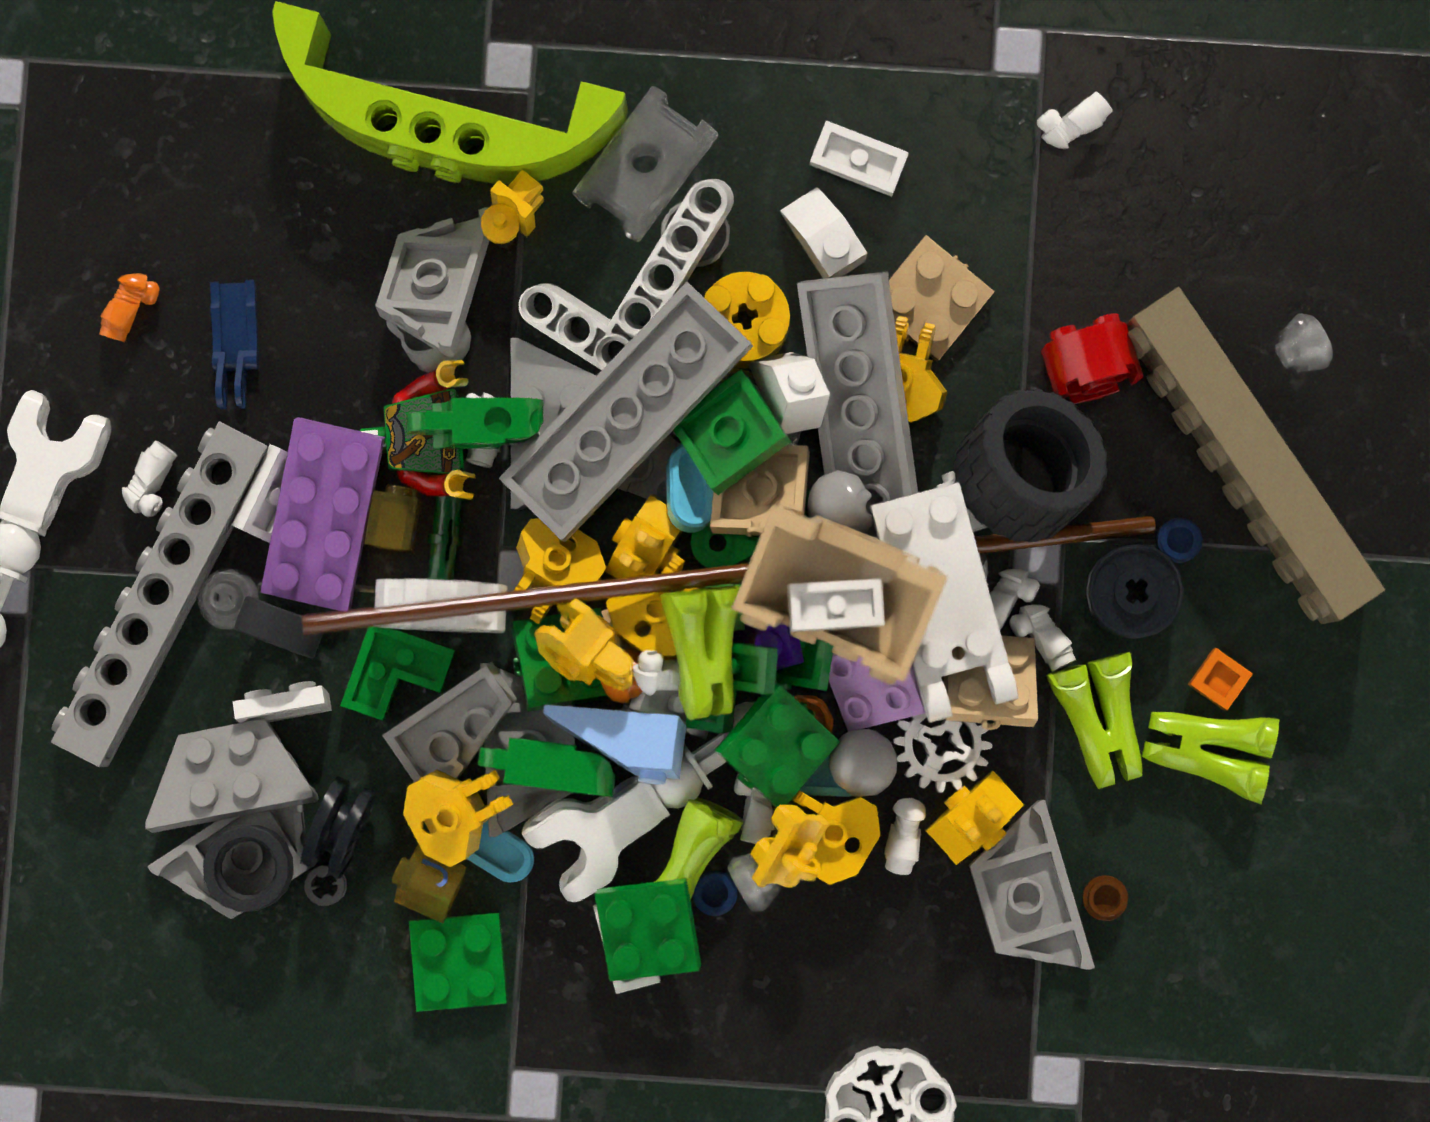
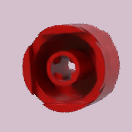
(1091, 359)

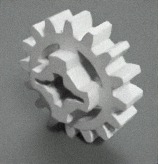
(932, 761)

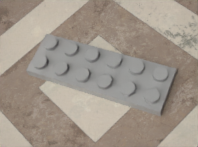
(857, 352)
(626, 412)

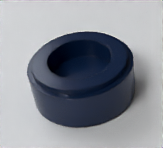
(1179, 539)
(715, 893)

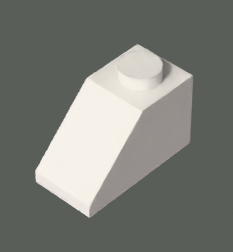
(824, 234)
(792, 390)

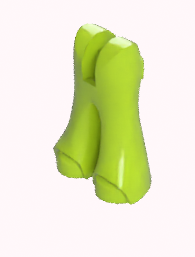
(703, 637)
(1112, 684)
(1239, 775)
(699, 837)

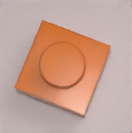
(1220, 679)

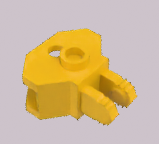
(921, 387)
(644, 543)
(554, 562)
(645, 610)
(585, 648)
(451, 813)
(975, 818)
(846, 820)

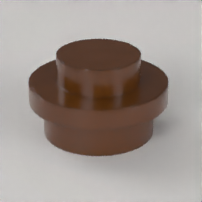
(1105, 898)

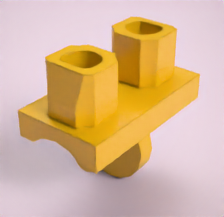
(512, 209)
(792, 851)

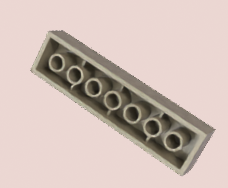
(1251, 460)

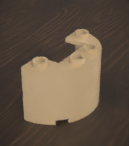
(825, 551)

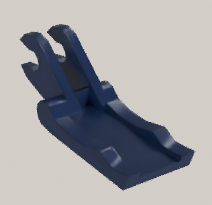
(234, 337)

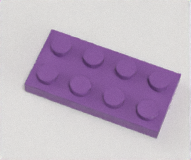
(322, 514)

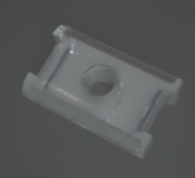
(649, 131)

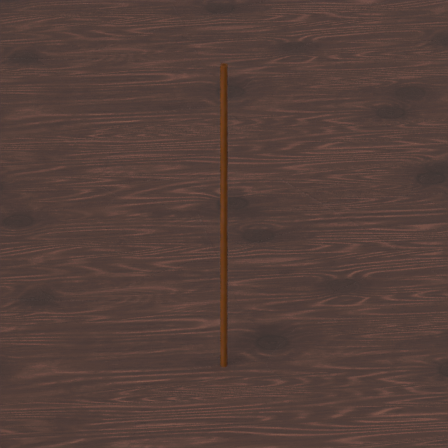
(656, 583)

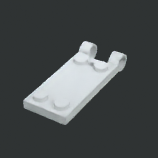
(939, 532)

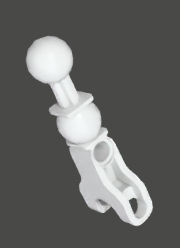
(39, 483)
(614, 822)

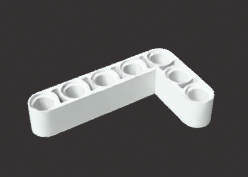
(643, 290)

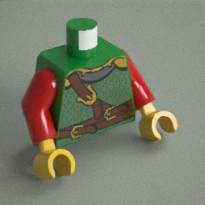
(412, 456)

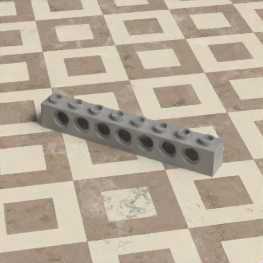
(72, 726)

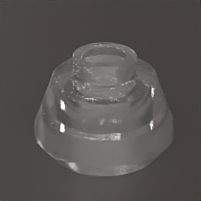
(1304, 344)
(226, 583)
(741, 871)

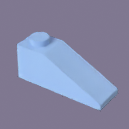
(637, 741)

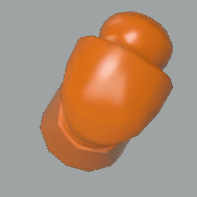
(121, 311)

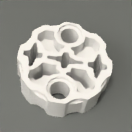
(407, 591)
(915, 1079)

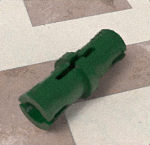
(445, 538)

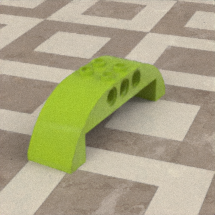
(364, 108)

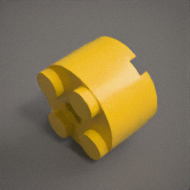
(759, 298)

